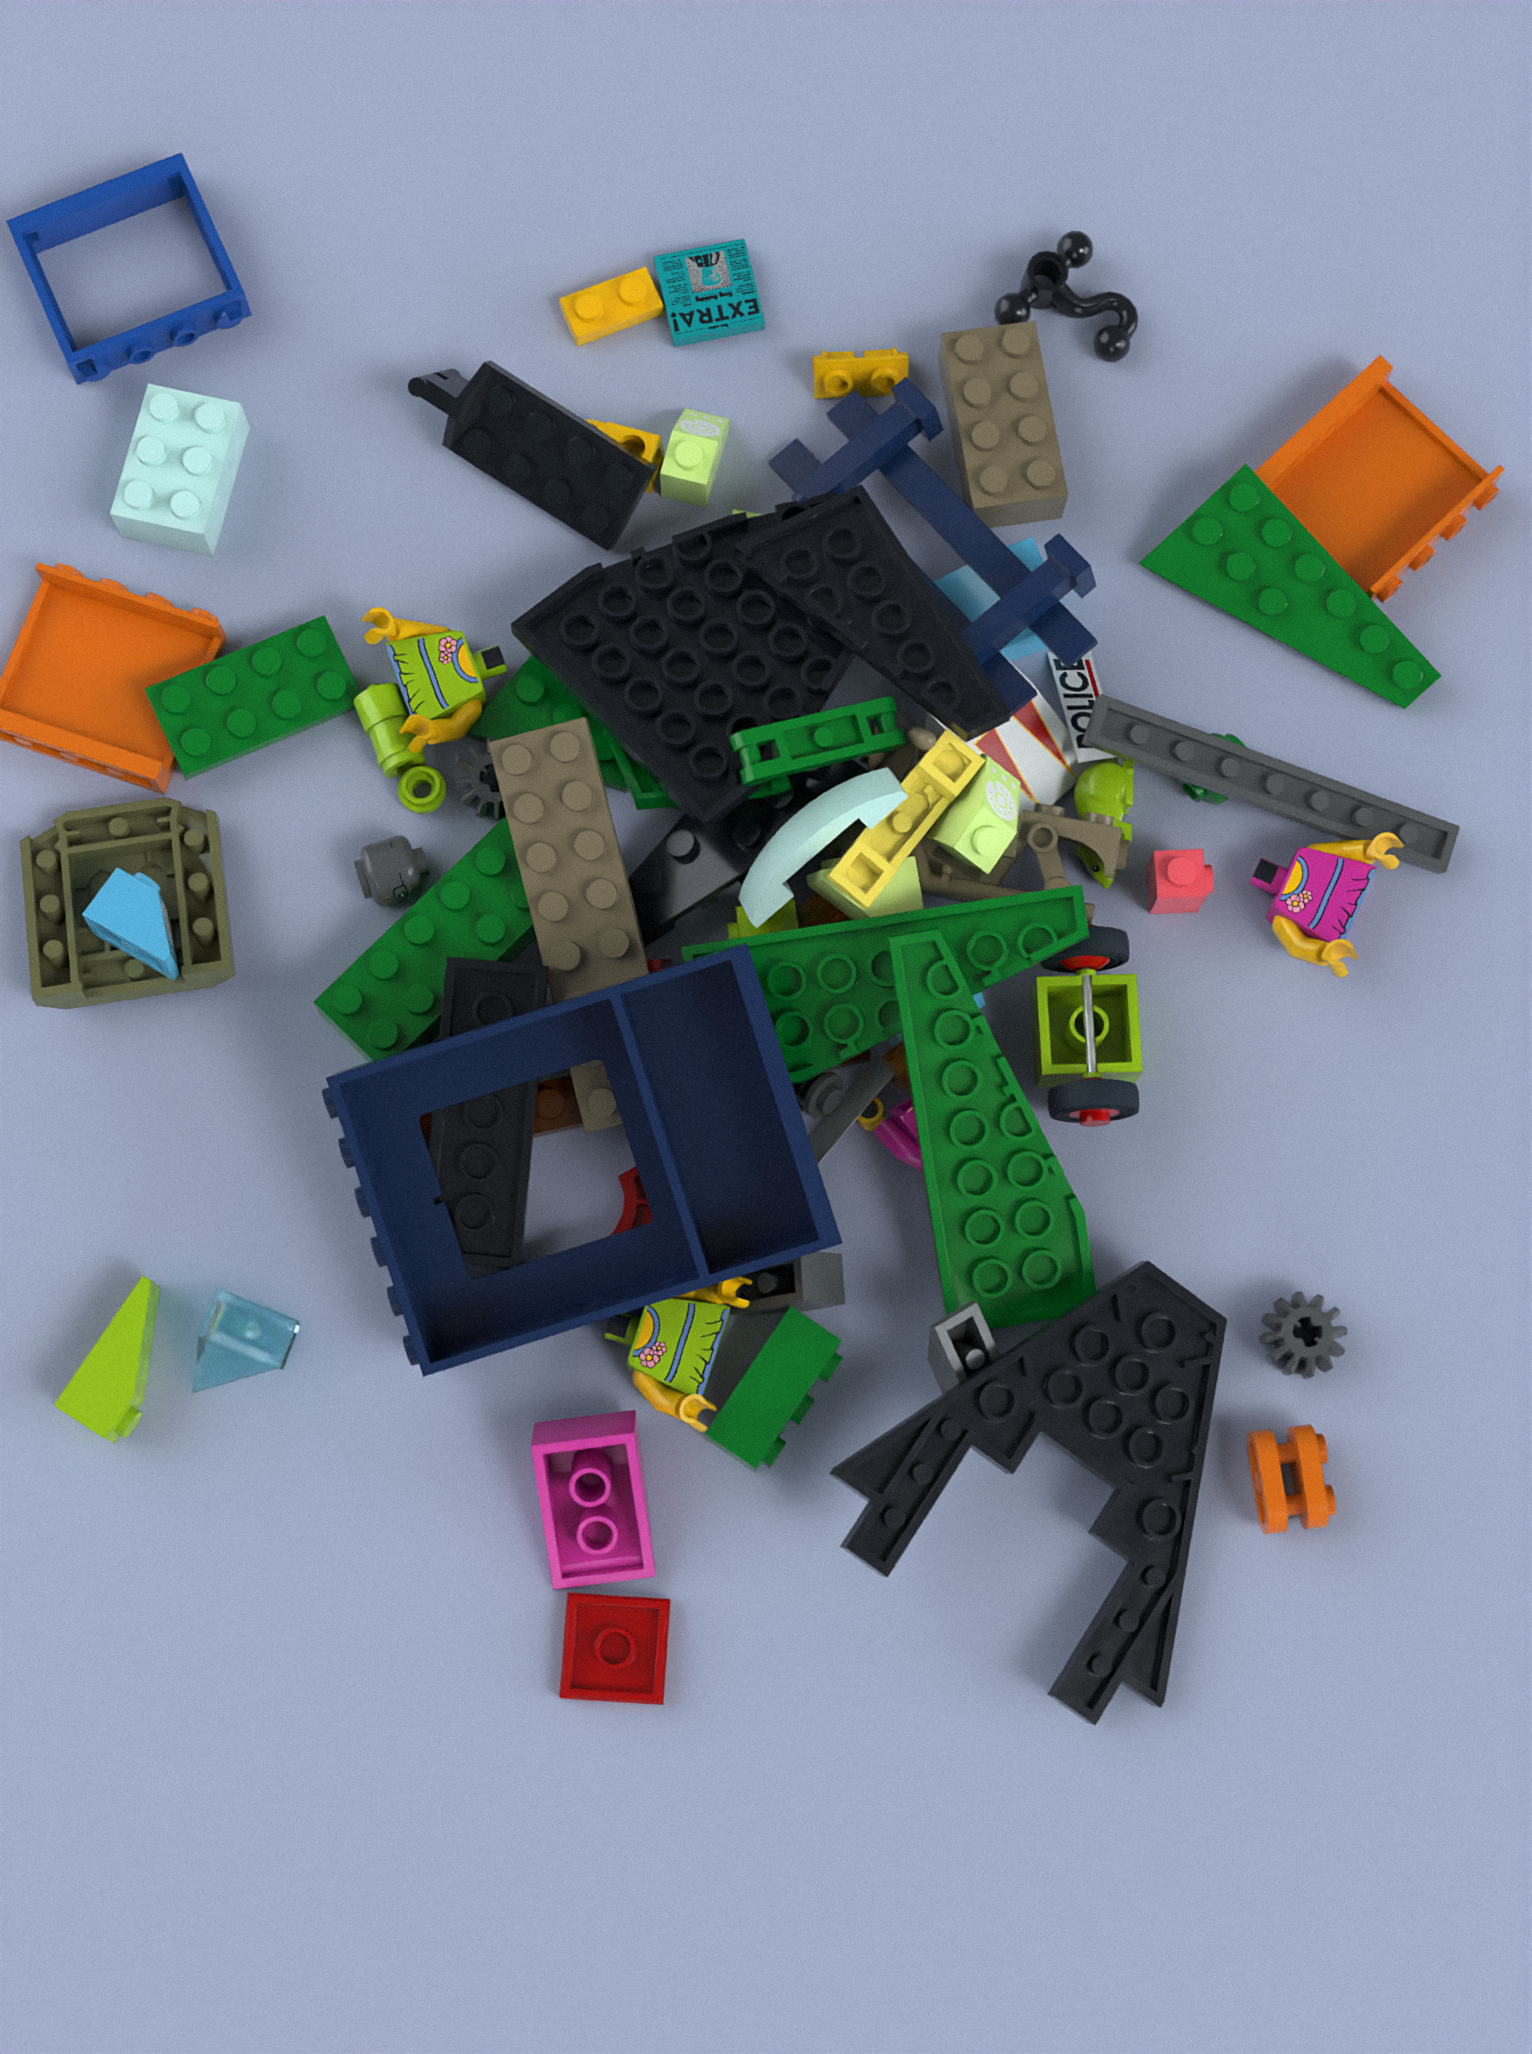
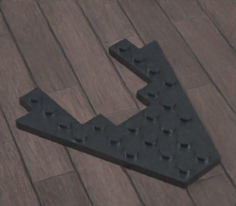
(1121, 1392)

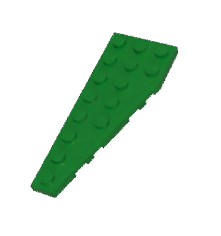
(835, 984)
(993, 1186)

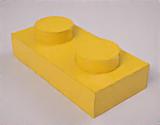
(611, 306)

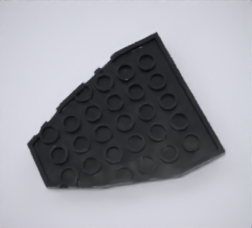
(685, 655)

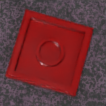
(615, 1648)

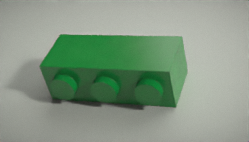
(775, 1391)

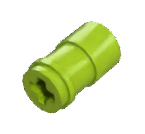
(382, 716)

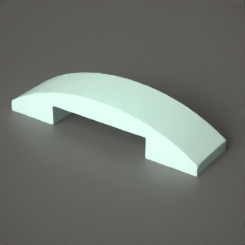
(809, 831)

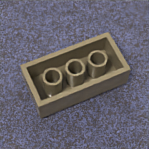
(1002, 424)

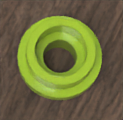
(418, 776)

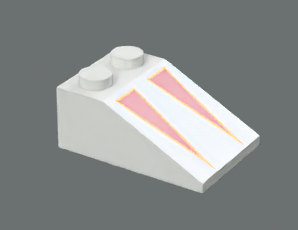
(1032, 749)

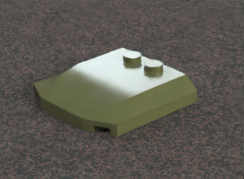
(74, 861)

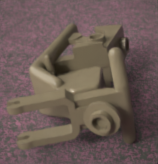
(1043, 829)

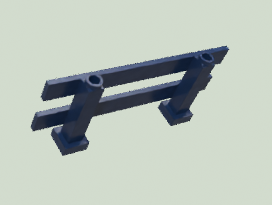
(1025, 596)

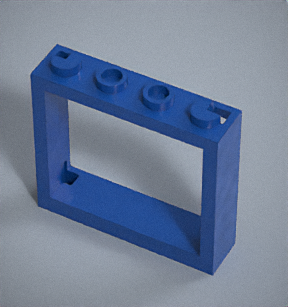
(107, 205)

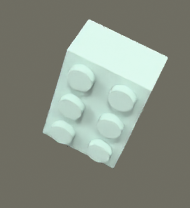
(180, 470)

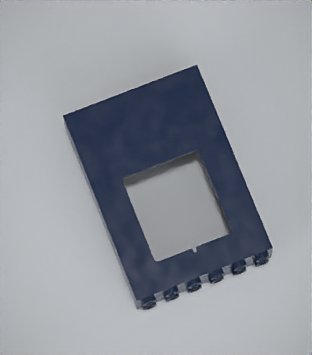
(704, 1122)

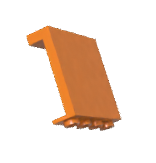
(1377, 482)
(84, 669)

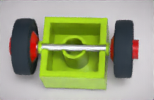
(1088, 1032)

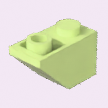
(898, 896)

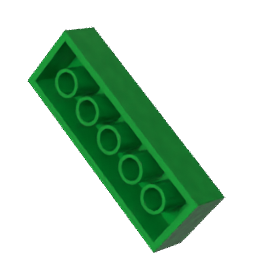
(397, 985)

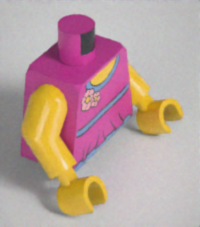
(1322, 896)

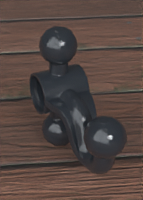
(1073, 251)

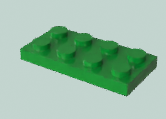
(254, 697)

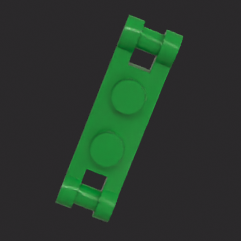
(818, 740)

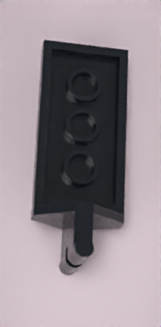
(539, 449)

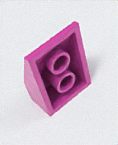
(593, 1499)

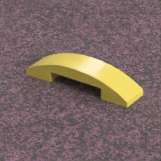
(930, 789)

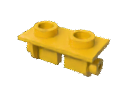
(871, 375)

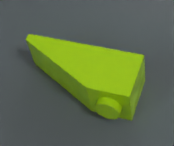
(115, 1372)

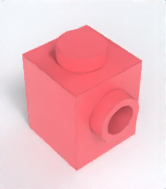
(1178, 881)

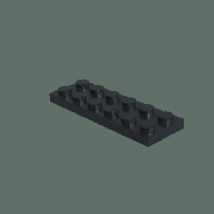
(487, 1141)

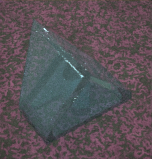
(240, 1341)

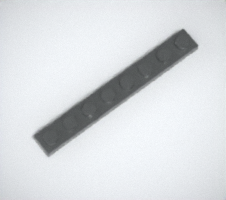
(1267, 782)

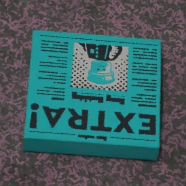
(709, 292)

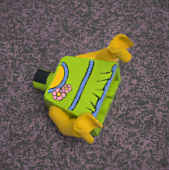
(435, 676)
(678, 1347)

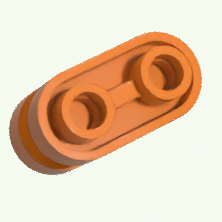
(1311, 1496)

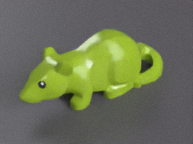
(1107, 791)

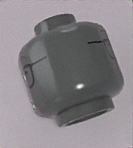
(391, 870)

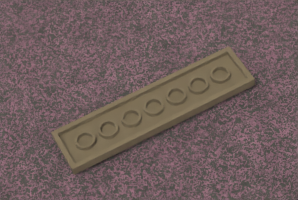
(571, 878)

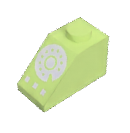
(693, 457)
(981, 818)

